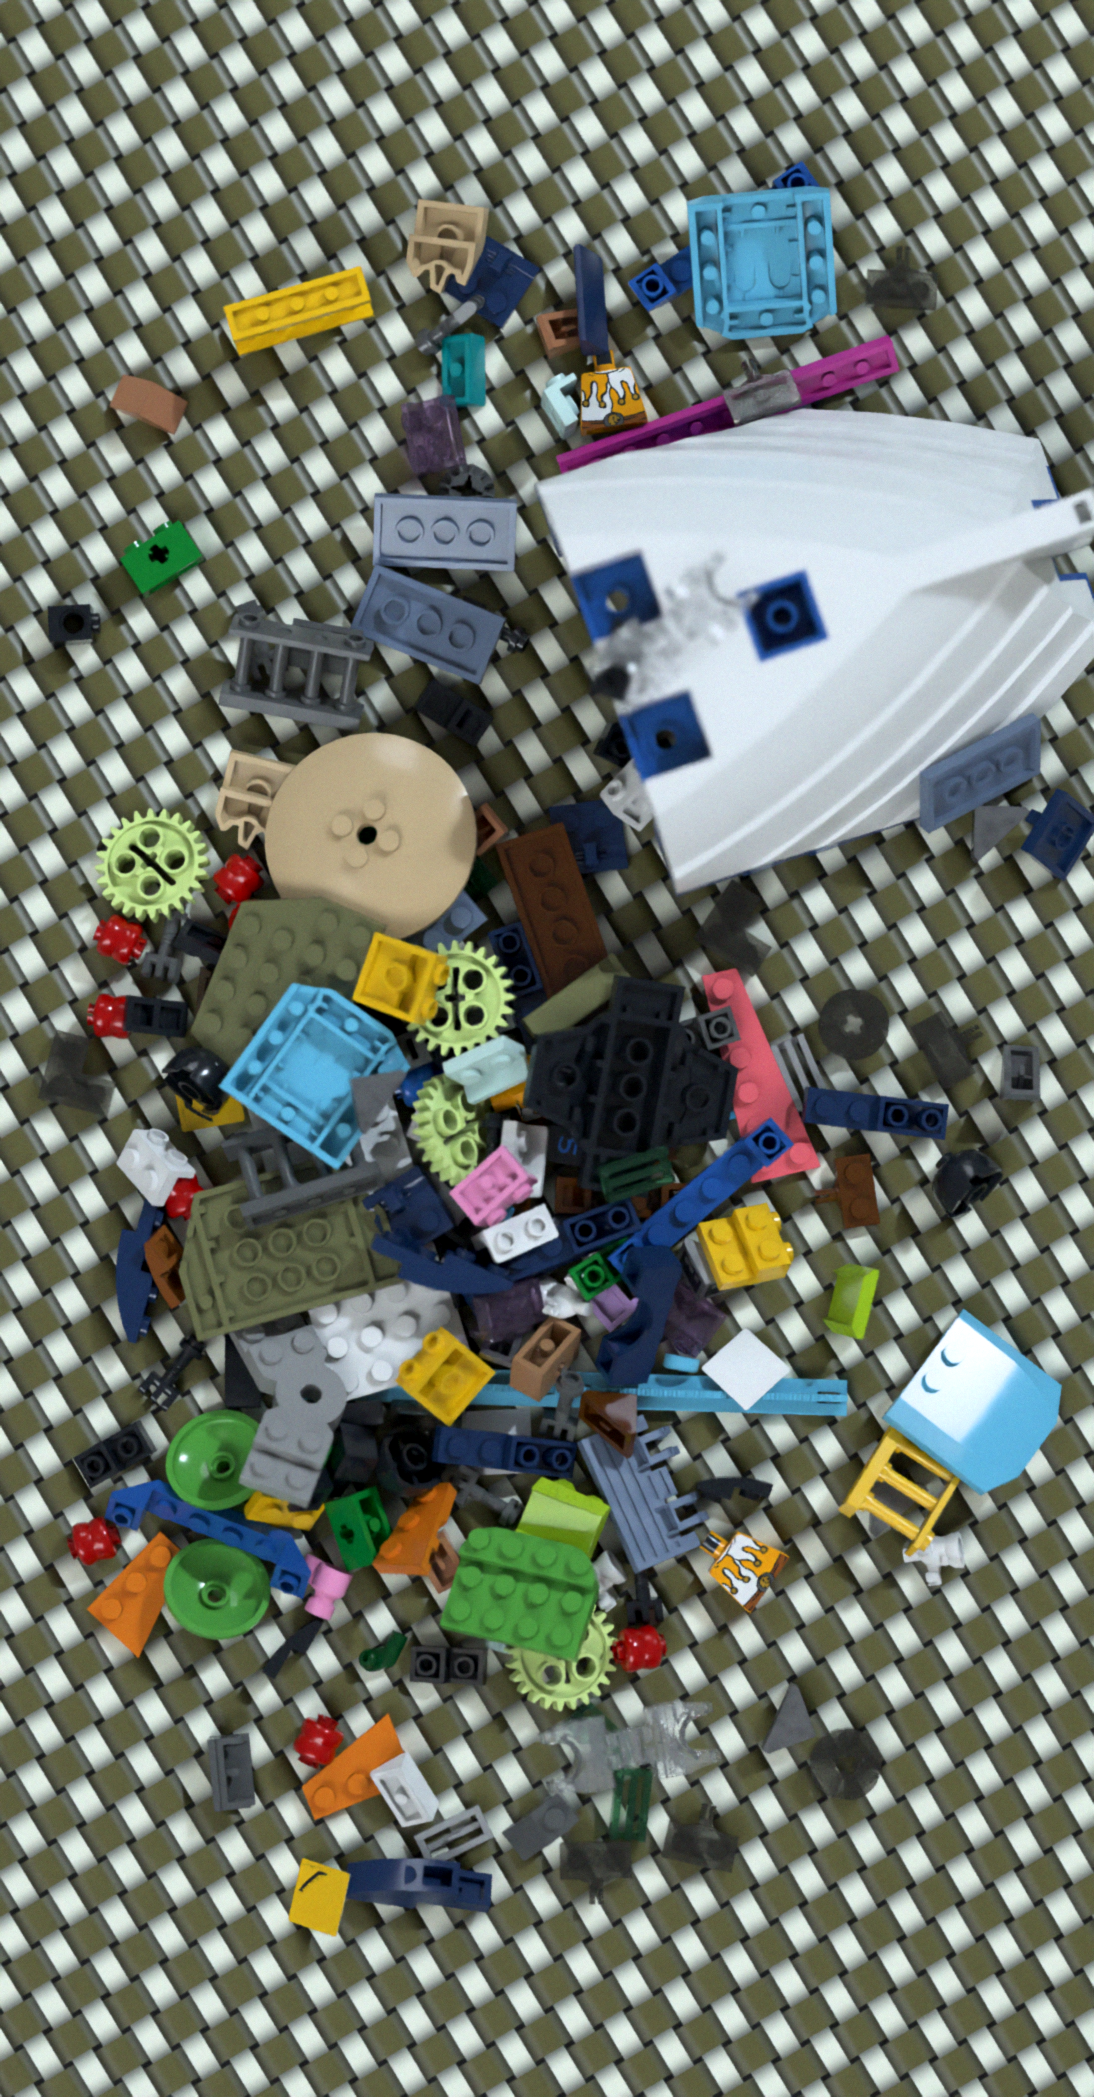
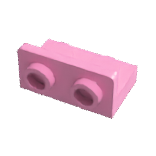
(493, 1188)

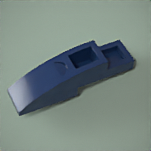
(515, 954)
(874, 1113)
(577, 1239)
(453, 1274)
(133, 1284)
(504, 1451)
(412, 1880)

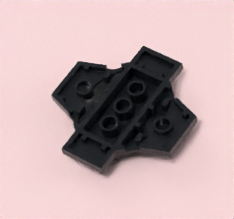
(630, 1081)

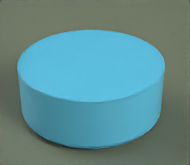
(681, 1363)

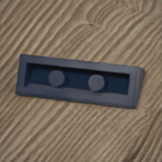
(590, 302)

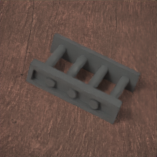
(275, 698)
(295, 1197)

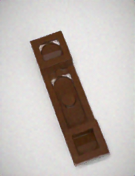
(579, 1200)

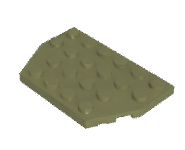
(270, 949)
(280, 1269)

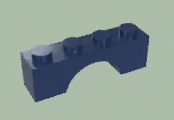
(631, 1350)

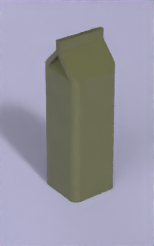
(576, 999)

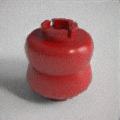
(238, 879)
(120, 939)
(108, 1016)
(181, 1197)
(94, 1541)
(639, 1648)
(318, 1741)

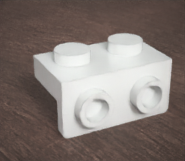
(153, 1164)

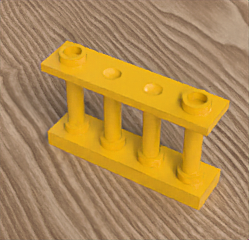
(299, 311)
(879, 1469)

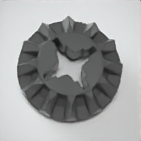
(458, 476)

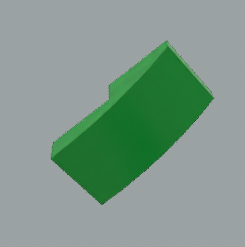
(595, 1273)

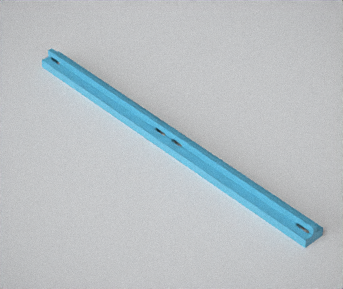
(670, 1393)

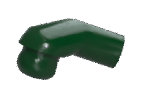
(385, 1656)

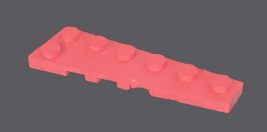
(759, 1082)

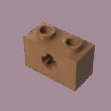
(545, 1358)

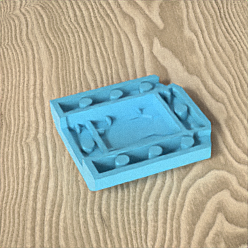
(762, 261)
(302, 1067)
(977, 1406)

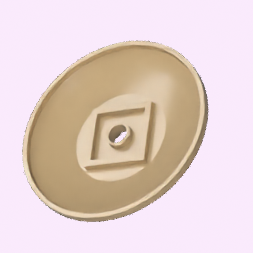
(421, 824)

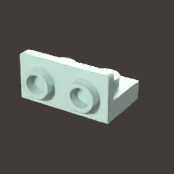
(559, 404)
(489, 1068)

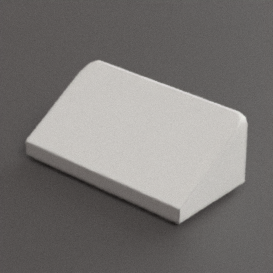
(405, 1790)

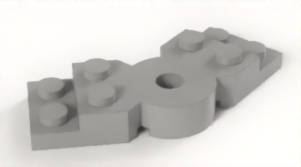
(294, 1434)

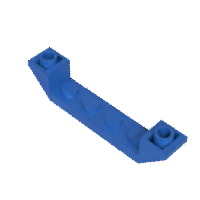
(674, 277)
(707, 1189)
(291, 1574)

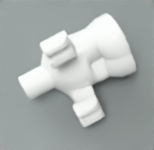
(563, 1300)
(940, 1552)
(609, 1573)

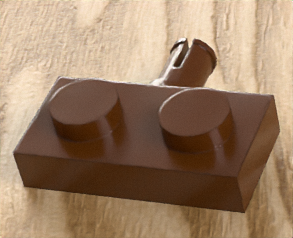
(852, 1191)

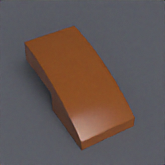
(162, 1258)

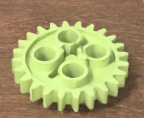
(130, 888)
(490, 997)
(443, 1113)
(531, 1665)

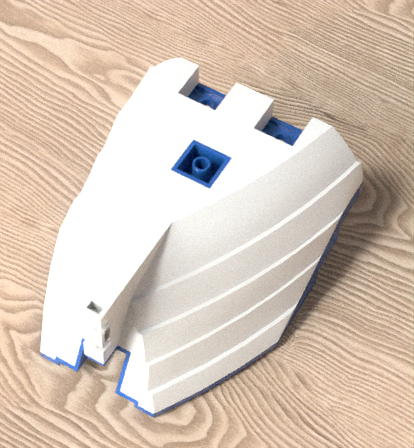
(890, 628)

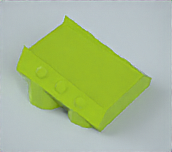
(852, 1300)
(564, 1515)

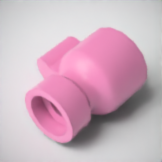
(329, 1584)

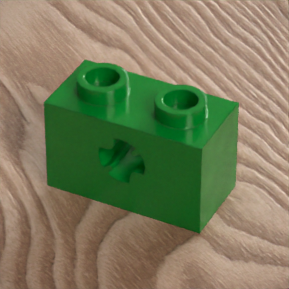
(153, 575)
(359, 1526)

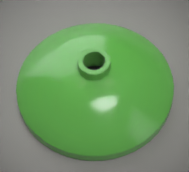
(203, 1450)
(222, 1571)

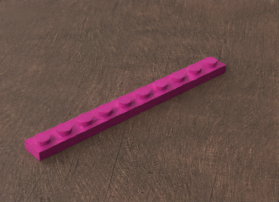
(813, 382)

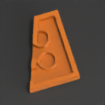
(416, 1533)
(136, 1595)
(348, 1776)

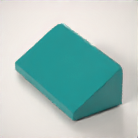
(464, 369)

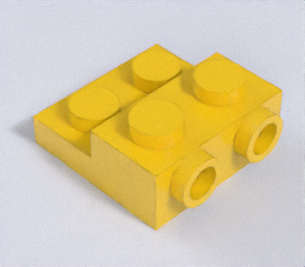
(401, 979)
(745, 1247)
(444, 1375)

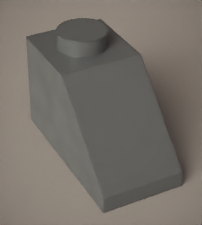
(541, 1825)

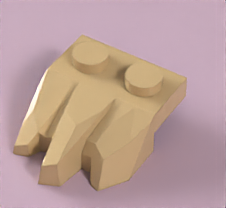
(446, 241)
(249, 793)

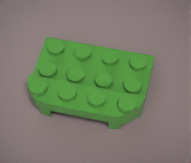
(522, 1592)

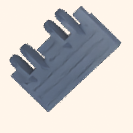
(637, 1498)

